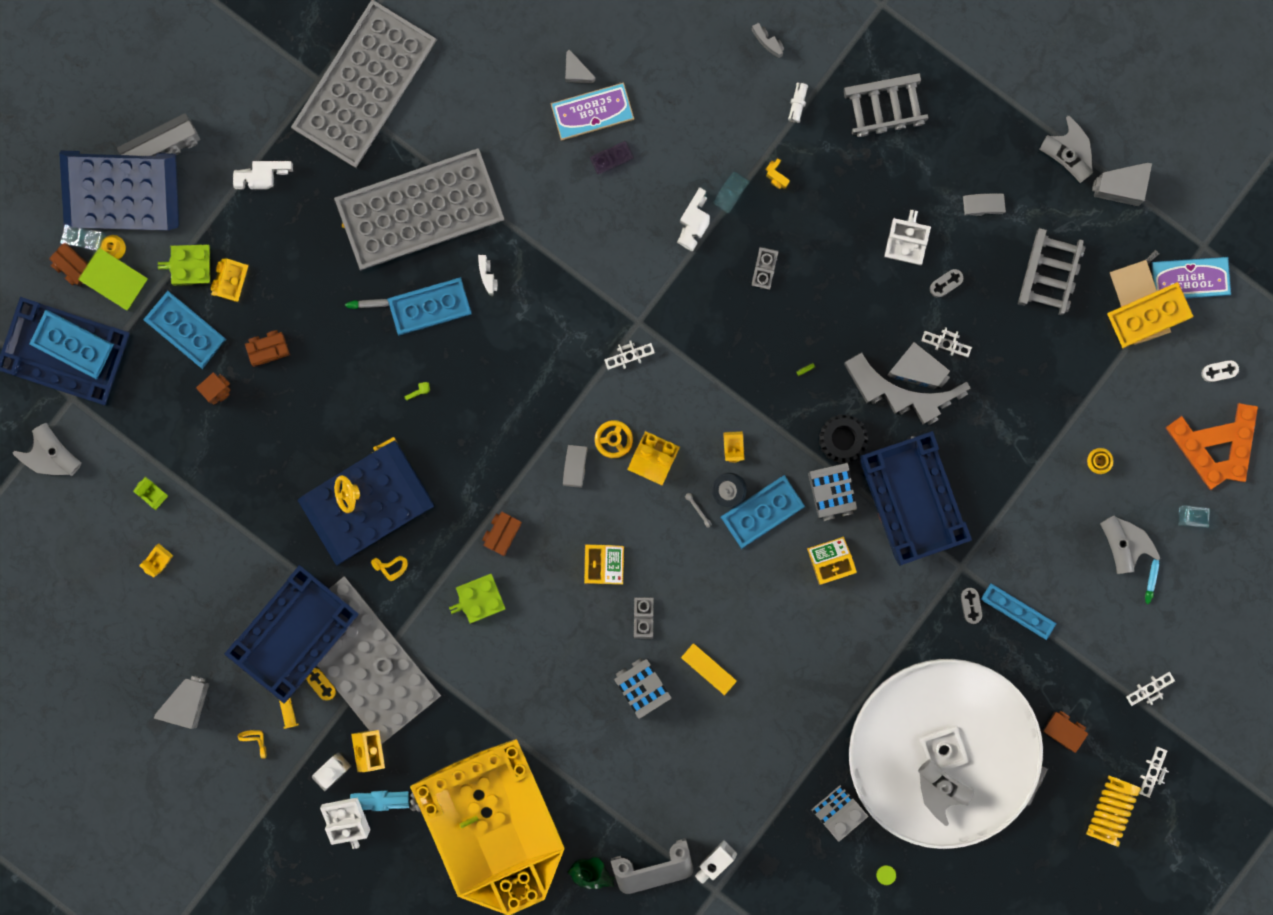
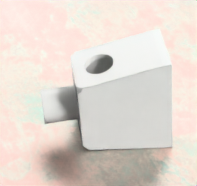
(331, 771)
(721, 856)

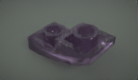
(611, 157)

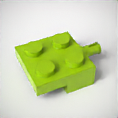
(188, 265)
(479, 599)

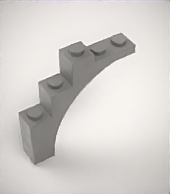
(873, 386)

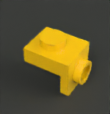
(778, 179)
(733, 446)
(156, 561)

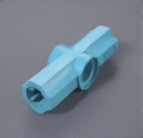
(383, 800)

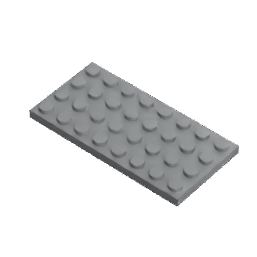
(363, 83)
(419, 209)
(378, 700)

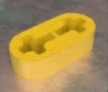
(324, 681)

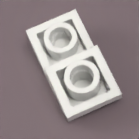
(488, 279)

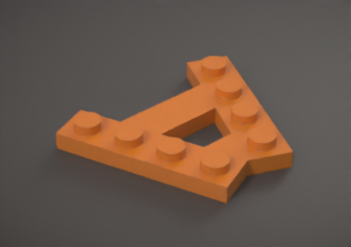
(1238, 433)

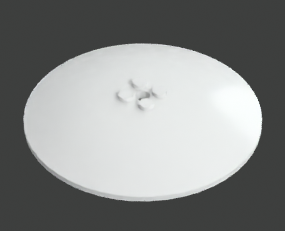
(990, 743)

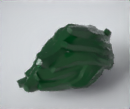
(590, 874)

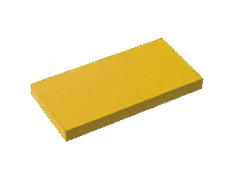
(1150, 315)

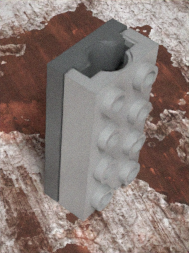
(165, 138)

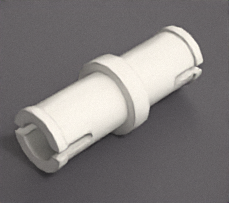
(798, 102)

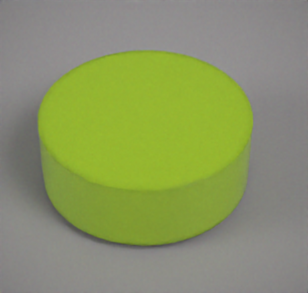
(886, 875)

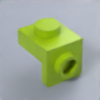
(150, 493)

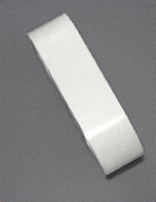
(1219, 366)

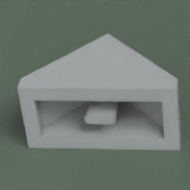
(576, 71)

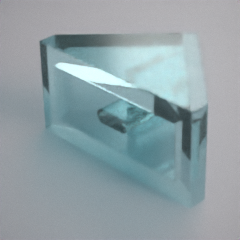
(731, 192)
(1194, 516)

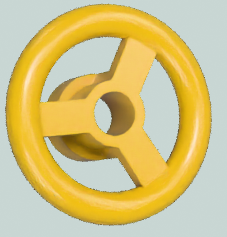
(622, 450)
(349, 493)

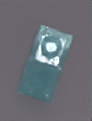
(82, 238)

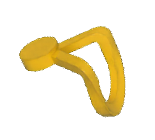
(376, 563)
(263, 753)

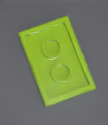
(112, 279)

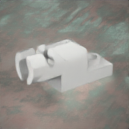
(261, 174)
(694, 220)

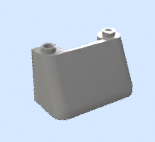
(633, 881)

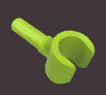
(424, 388)

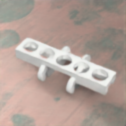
(941, 339)
(633, 351)
(1156, 689)
(1154, 778)

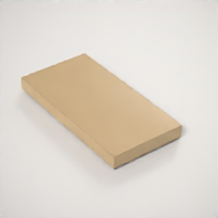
(1135, 283)

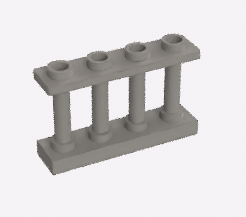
(873, 90)
(1032, 276)

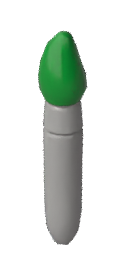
(367, 303)

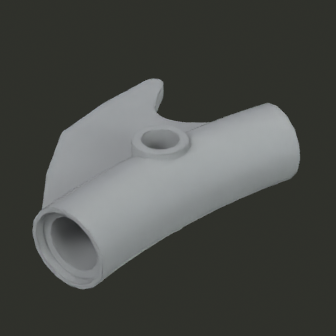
(1073, 143)
(41, 456)
(1135, 543)
(939, 798)

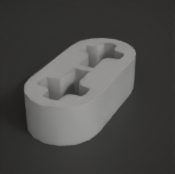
(949, 287)
(966, 605)

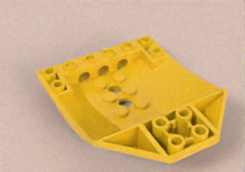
(500, 858)

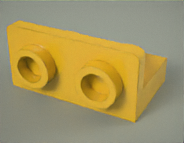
(229, 279)

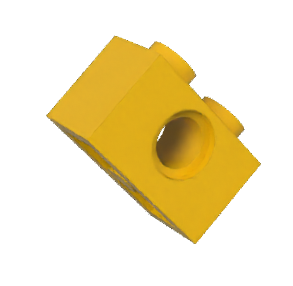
(368, 751)

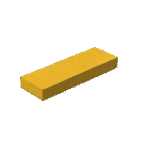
(708, 669)

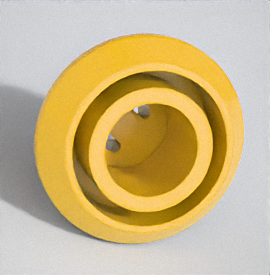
(118, 247)
(1105, 463)

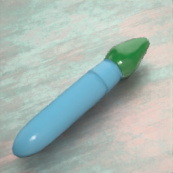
(1152, 581)

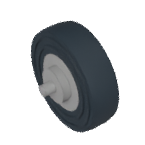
(729, 490)

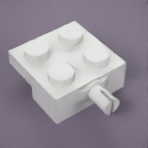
(907, 240)
(345, 822)

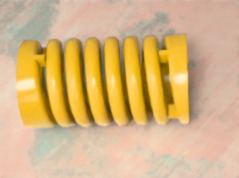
(1112, 811)

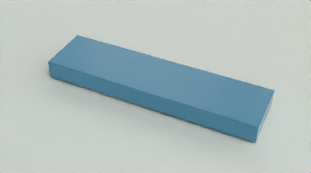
(1018, 611)

